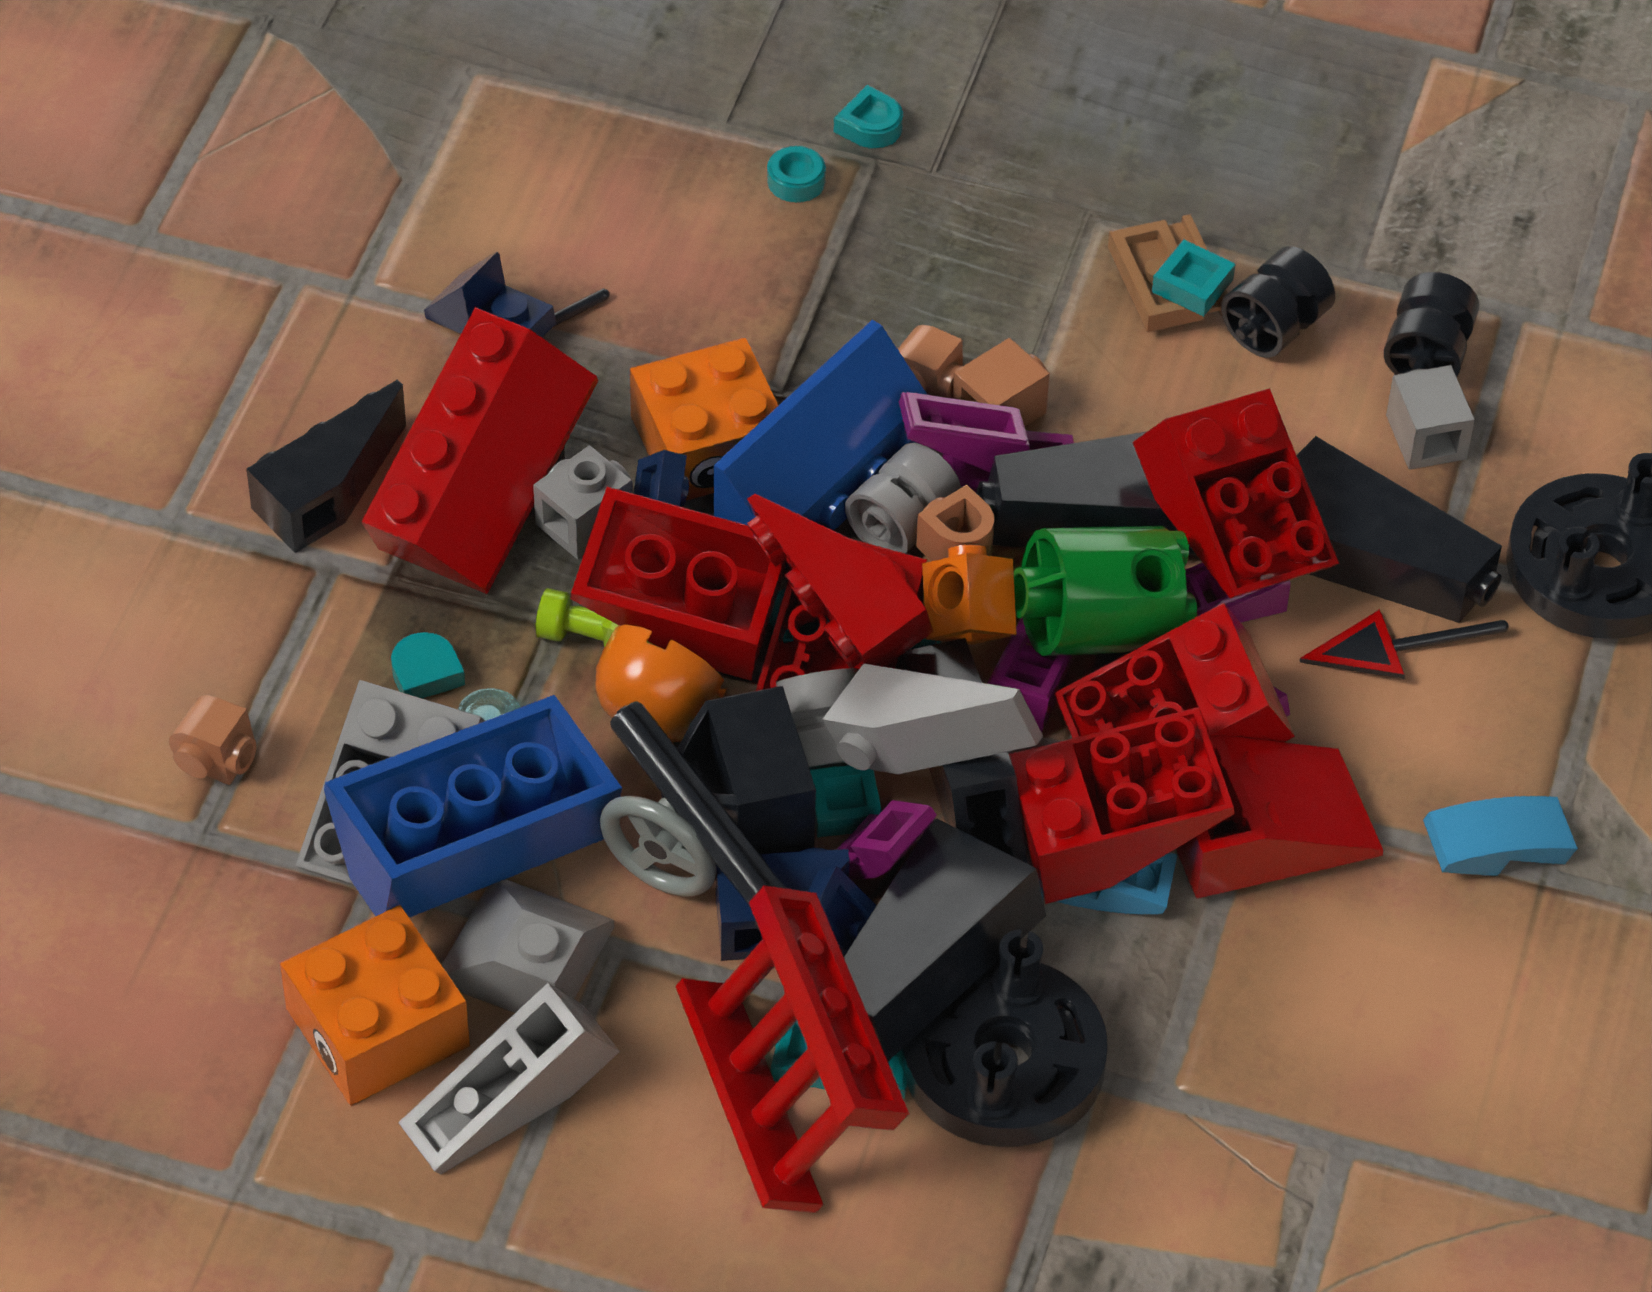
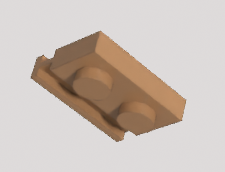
(1140, 254)

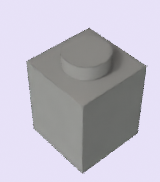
(1430, 417)

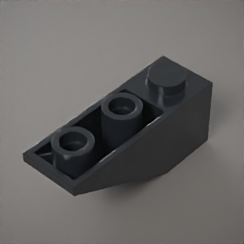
(324, 473)

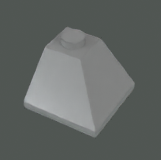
(523, 942)

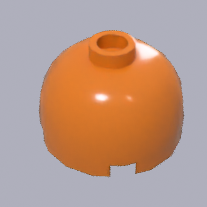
(666, 681)

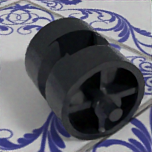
(1278, 301)
(1431, 324)

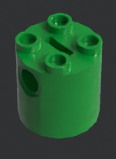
(1102, 588)

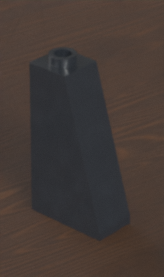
(1070, 488)
(1395, 540)
(979, 792)
(938, 930)

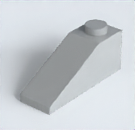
(923, 721)
(510, 1079)

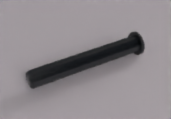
(693, 801)

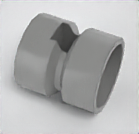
(889, 503)
(809, 701)

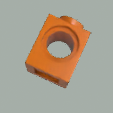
(970, 595)

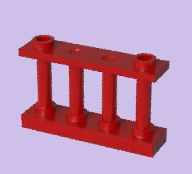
(838, 1040)

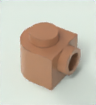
(933, 358)
(955, 521)
(214, 740)

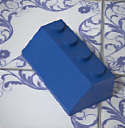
(822, 435)
(470, 808)

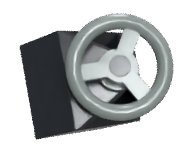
(756, 770)

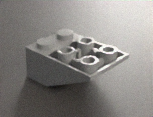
(375, 729)

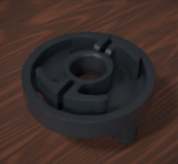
(1573, 524)
(997, 1098)

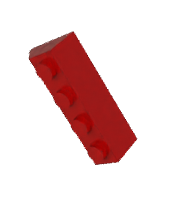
(477, 451)

